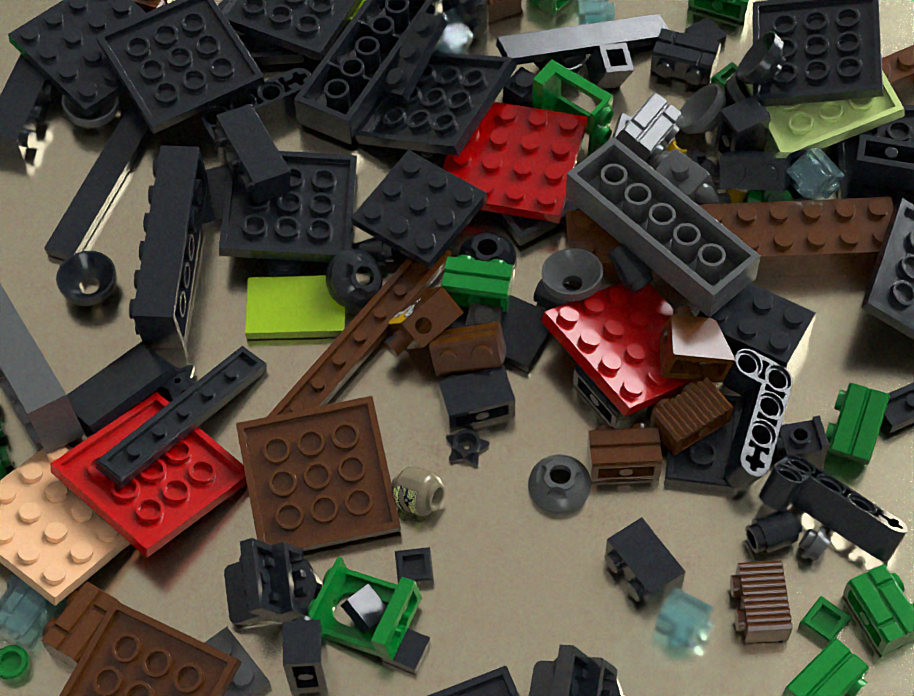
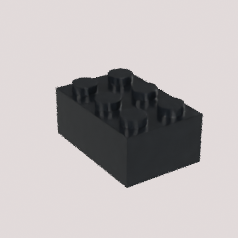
(765, 324)

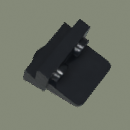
(269, 583)
(575, 675)

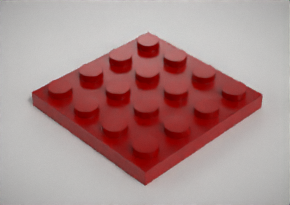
(521, 159)
(618, 343)
(165, 495)

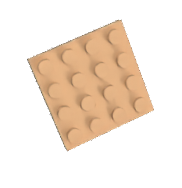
(49, 531)

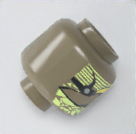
(418, 491)

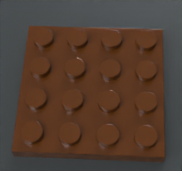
(318, 475)
(148, 658)

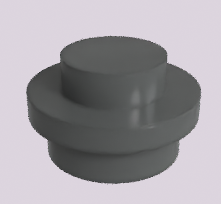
(814, 543)

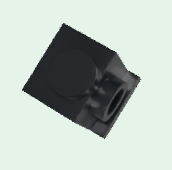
(519, 88)
(814, 443)

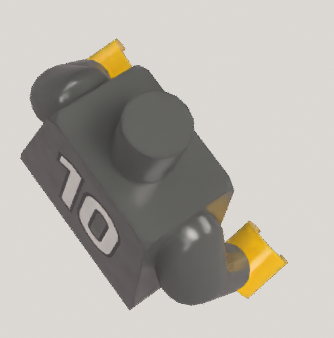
(691, 177)

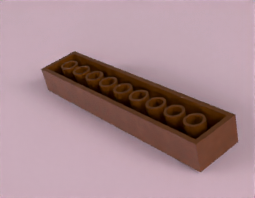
(789, 235)

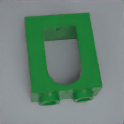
(548, 97)
(401, 601)

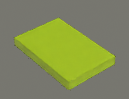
(292, 308)

